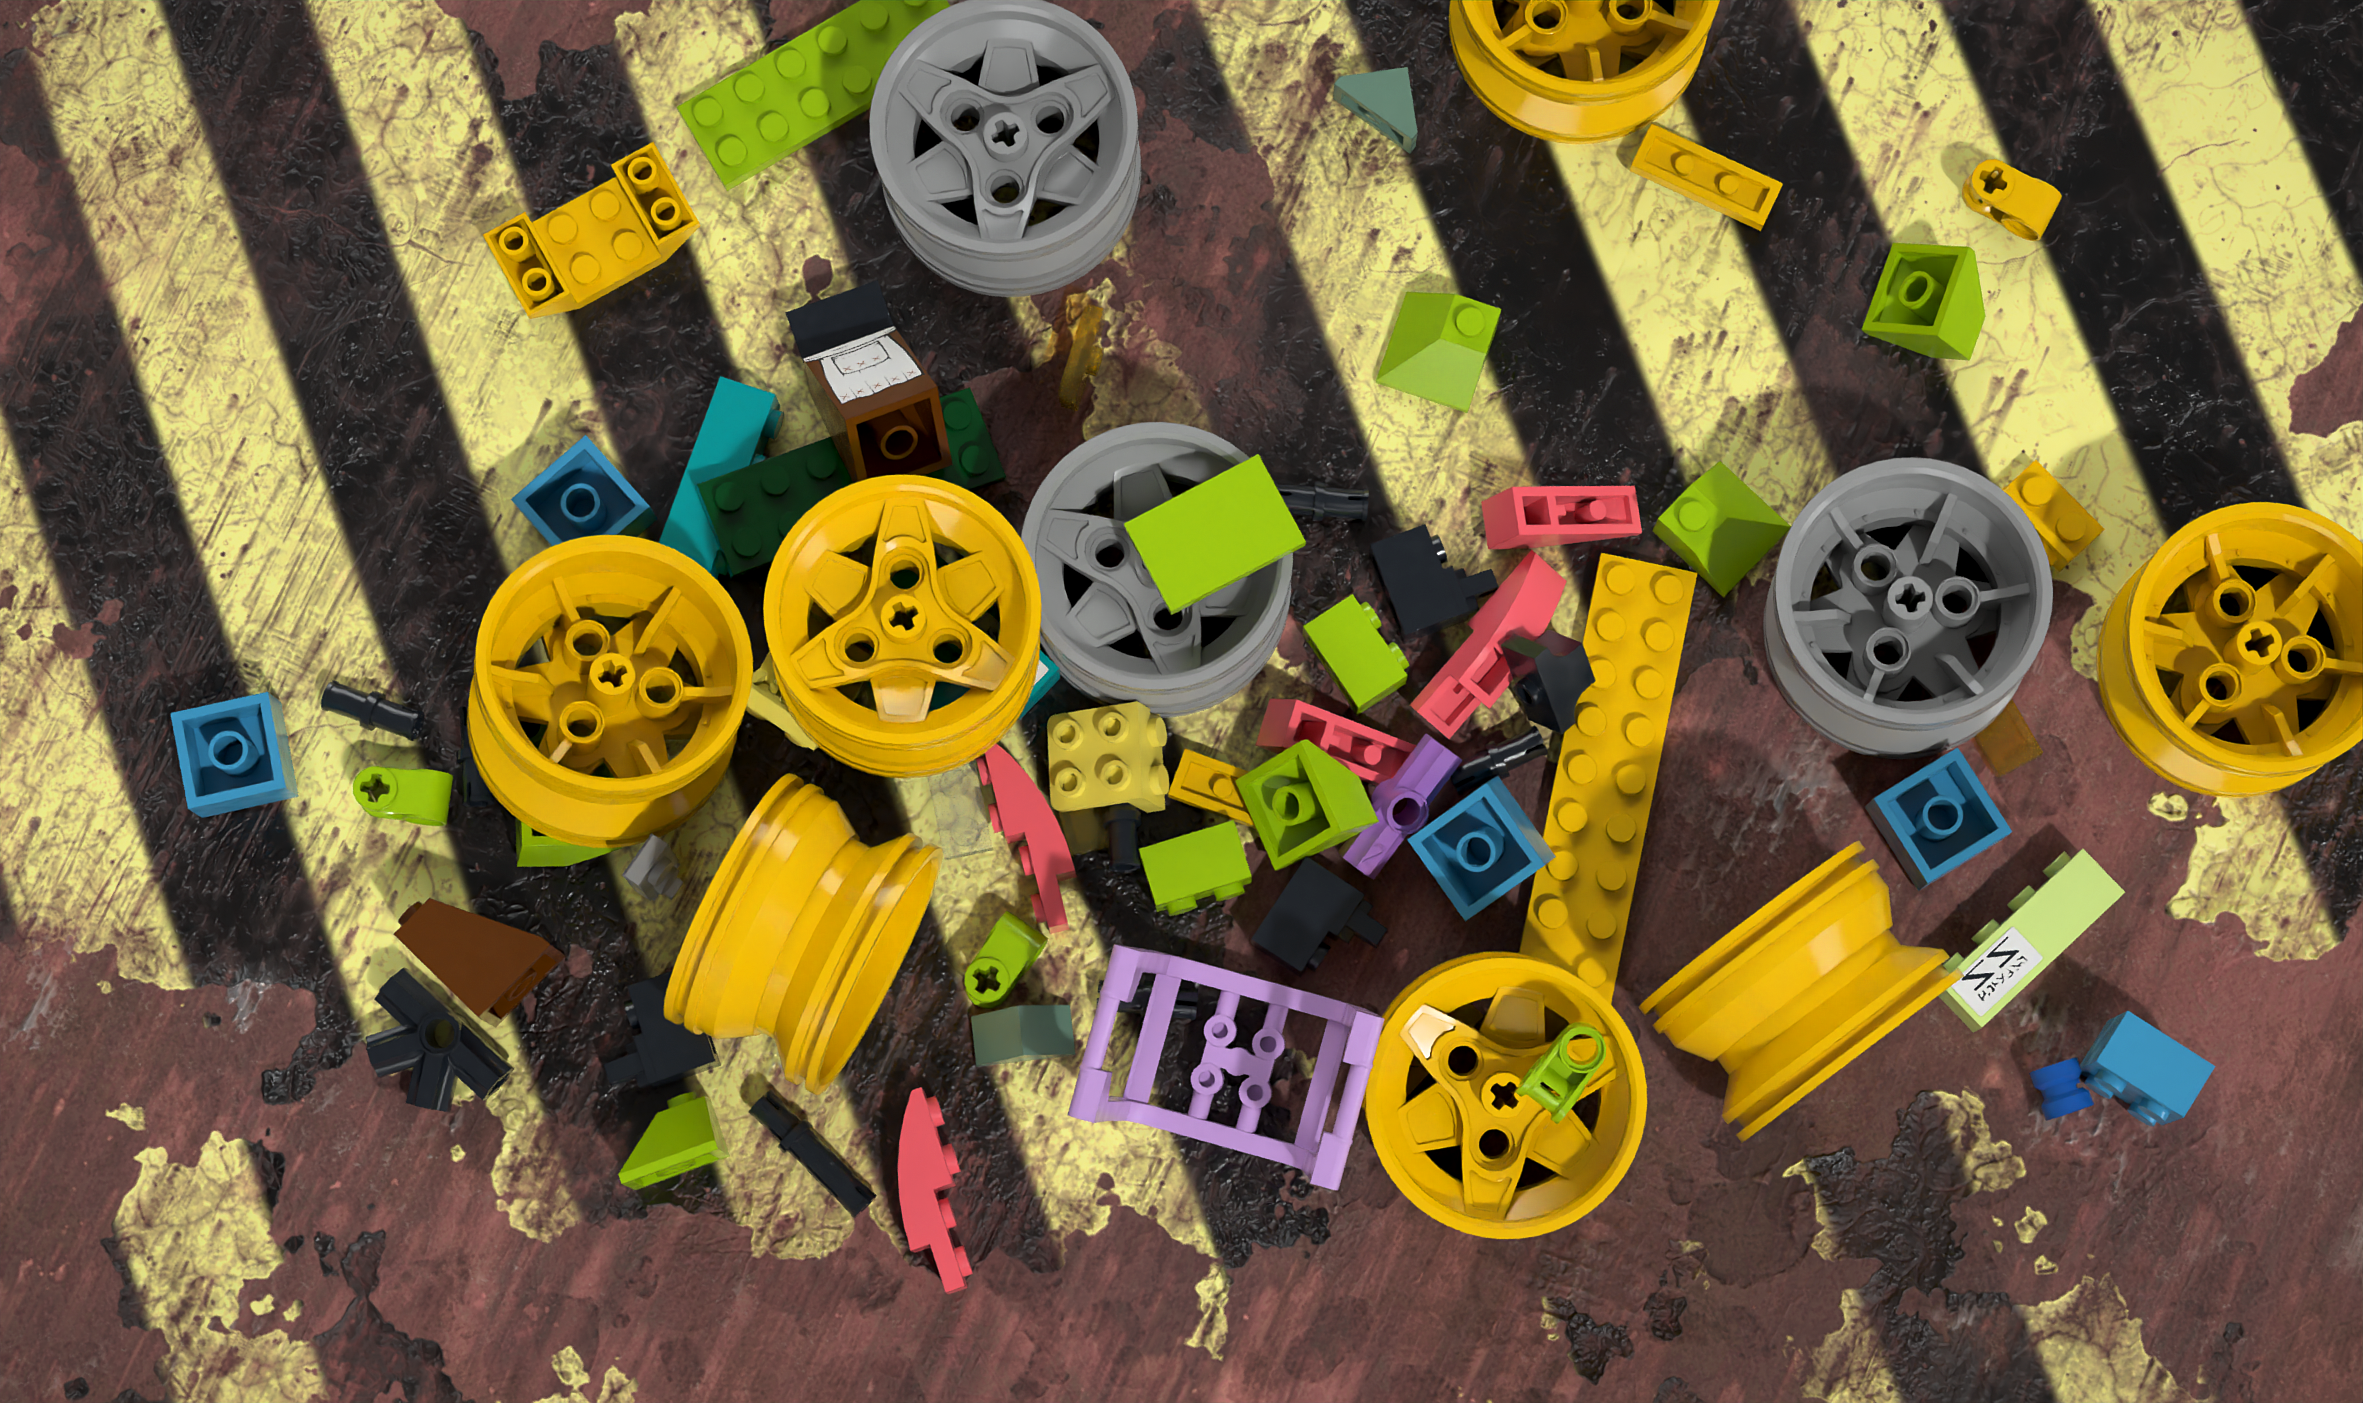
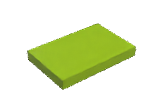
(1214, 534)

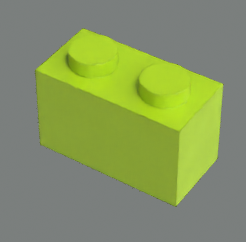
(1356, 654)
(1196, 868)

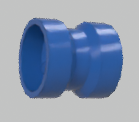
(2059, 1088)

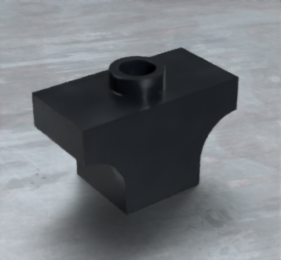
(1548, 677)

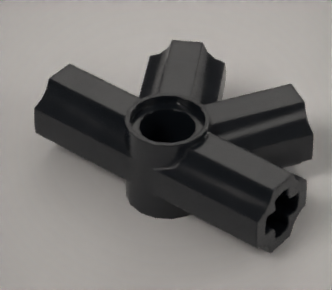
(415, 1046)

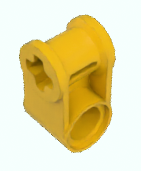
(2016, 200)

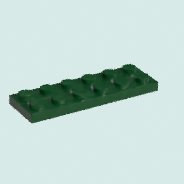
(762, 502)

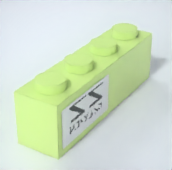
(2029, 938)

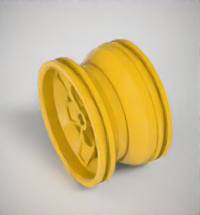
(1588, 39)
(671, 608)
(903, 625)
(2247, 652)
(801, 932)
(1799, 989)
(1462, 1105)

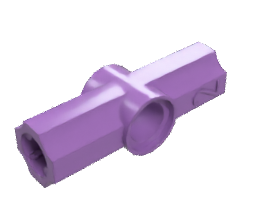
(1419, 782)

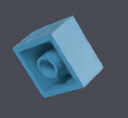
(583, 498)
(234, 754)
(1938, 819)
(1481, 848)
(2144, 1070)

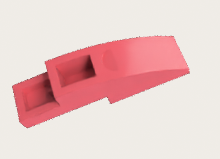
(1479, 667)
(1026, 815)
(922, 1172)

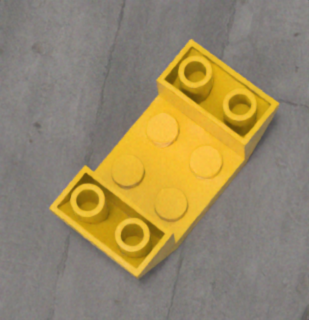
(596, 238)

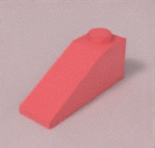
(1559, 515)
(1357, 747)

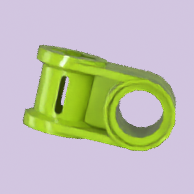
(413, 794)
(1009, 954)
(1562, 1072)

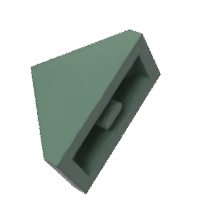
(1381, 101)
(1023, 1034)

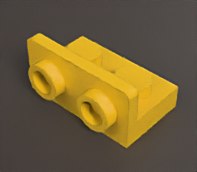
(2055, 513)

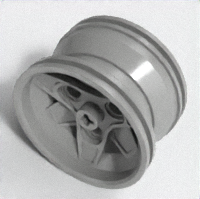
(1007, 146)
(1123, 599)
(1906, 609)

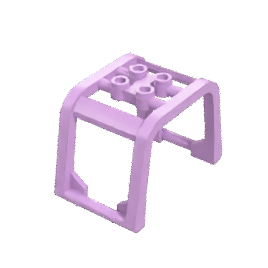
(1322, 1166)

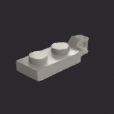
(654, 870)

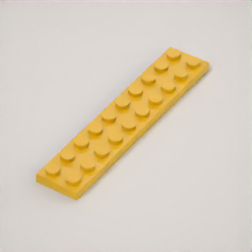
(1608, 773)

